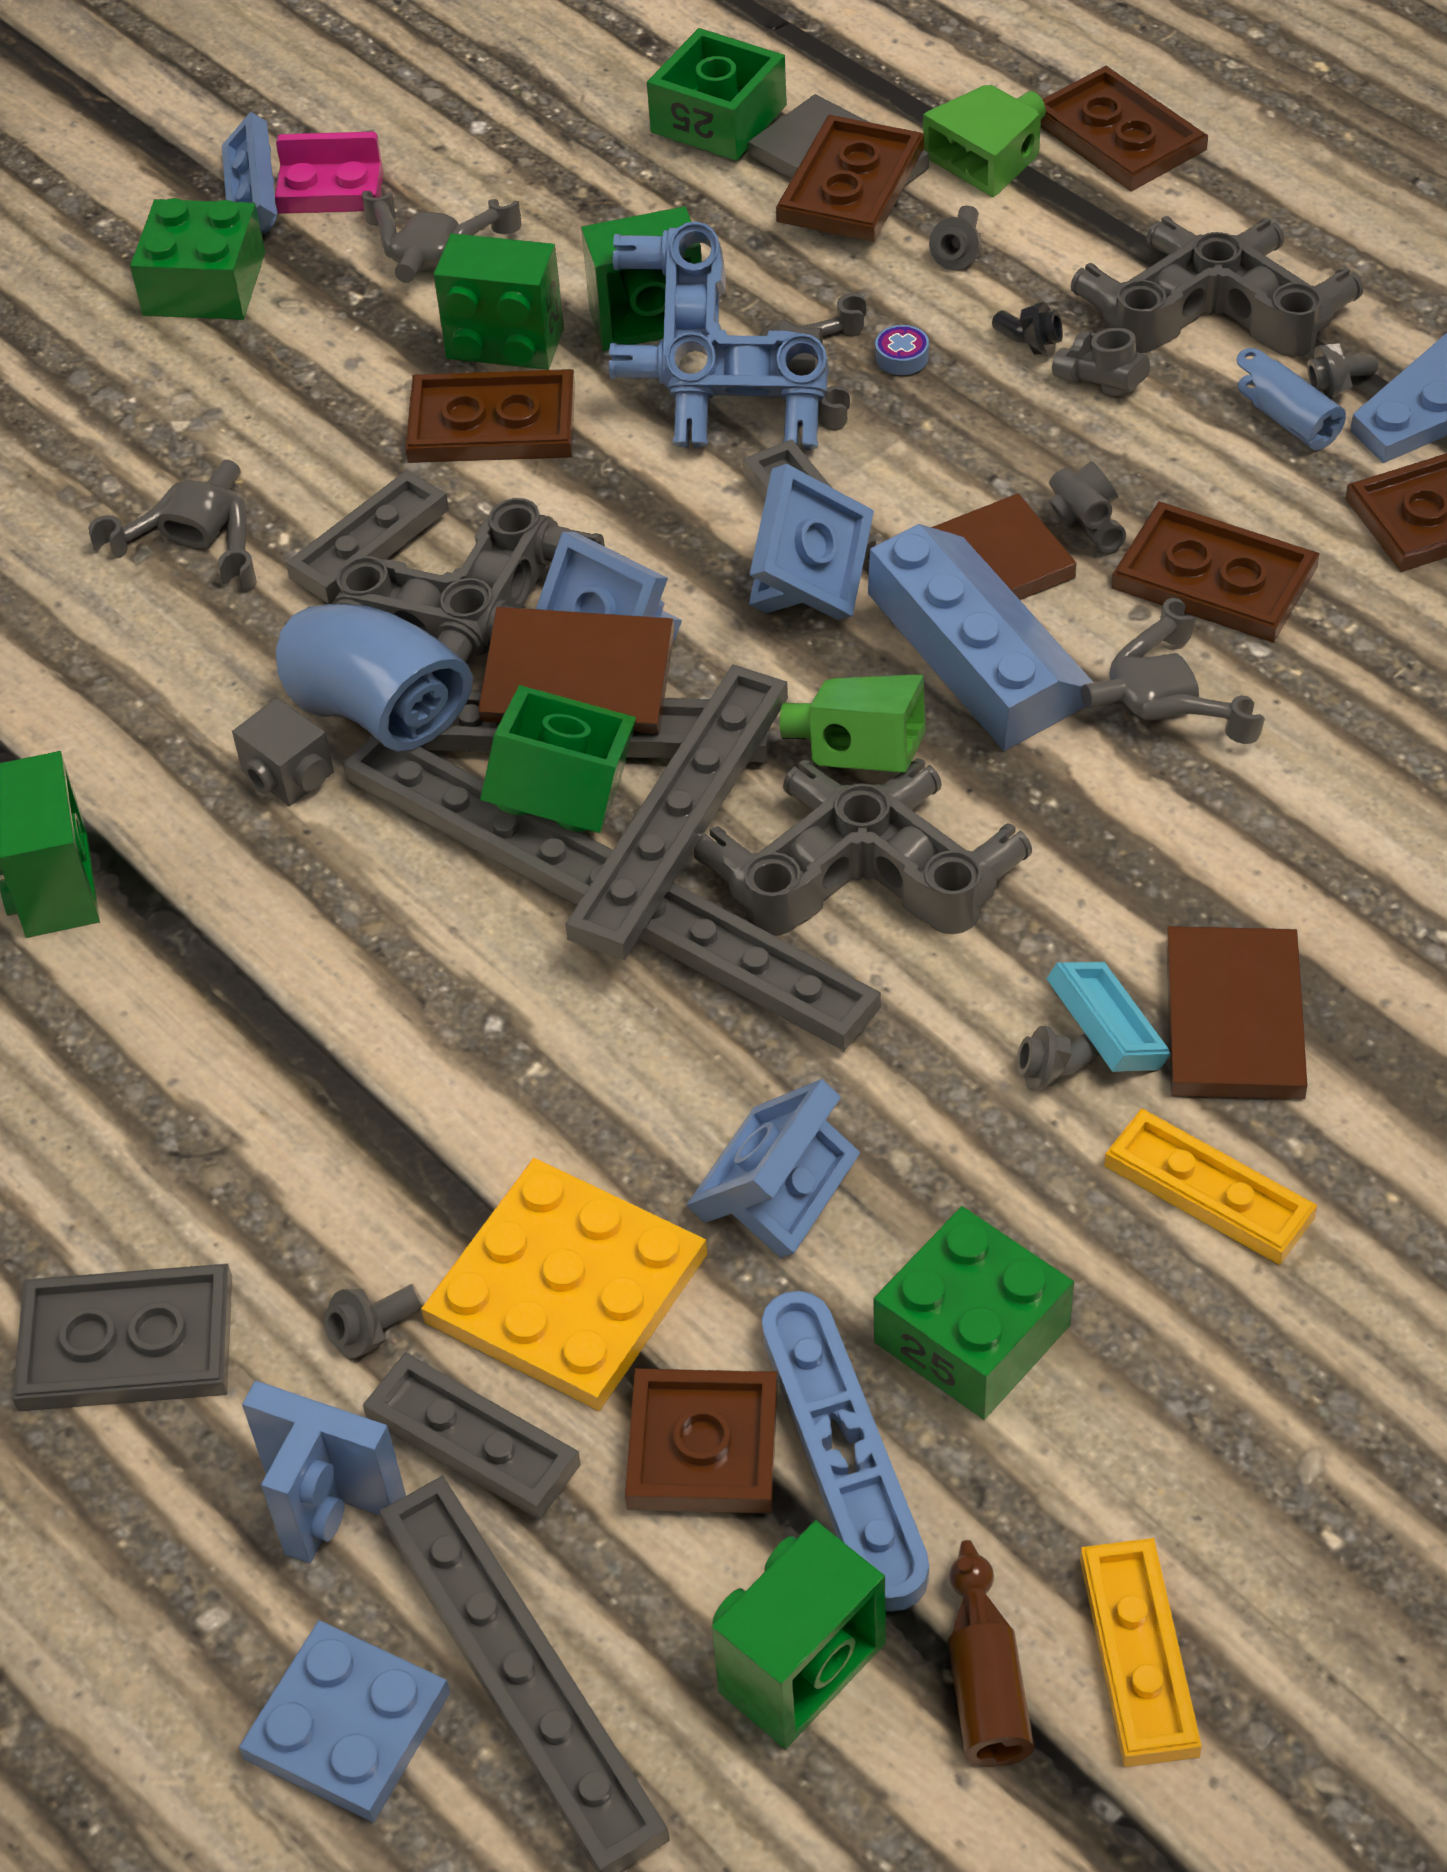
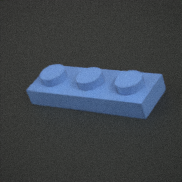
(249, 168)

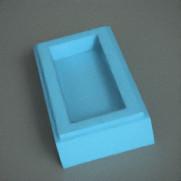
(1108, 1016)

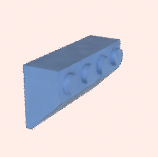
(975, 633)

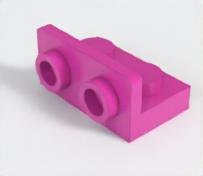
(327, 171)

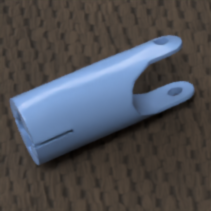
(1290, 400)

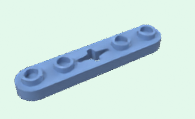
(822, 1387)

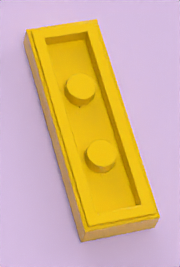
(1210, 1186)
(1140, 1653)

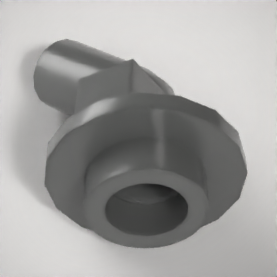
(955, 240)
(1332, 370)
(1049, 1055)
(357, 1324)

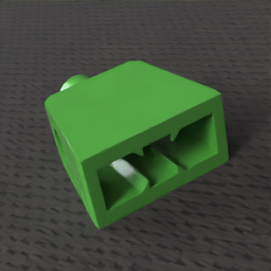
(985, 136)
(861, 722)

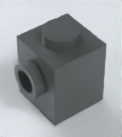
(282, 752)

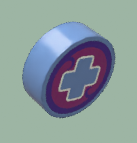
(902, 349)

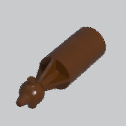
(986, 1669)

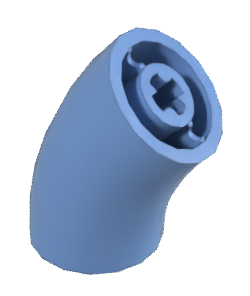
(372, 672)

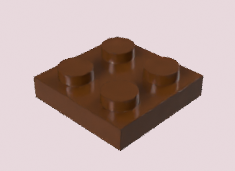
(702, 1441)

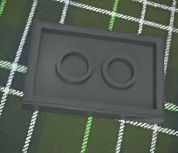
(789, 138)
(123, 1337)

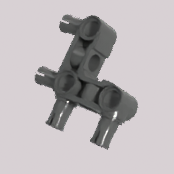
(1218, 276)
(462, 605)
(866, 835)

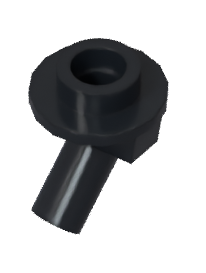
(1036, 327)

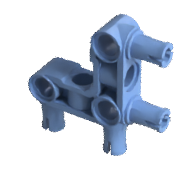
(692, 324)

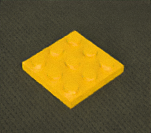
(565, 1283)

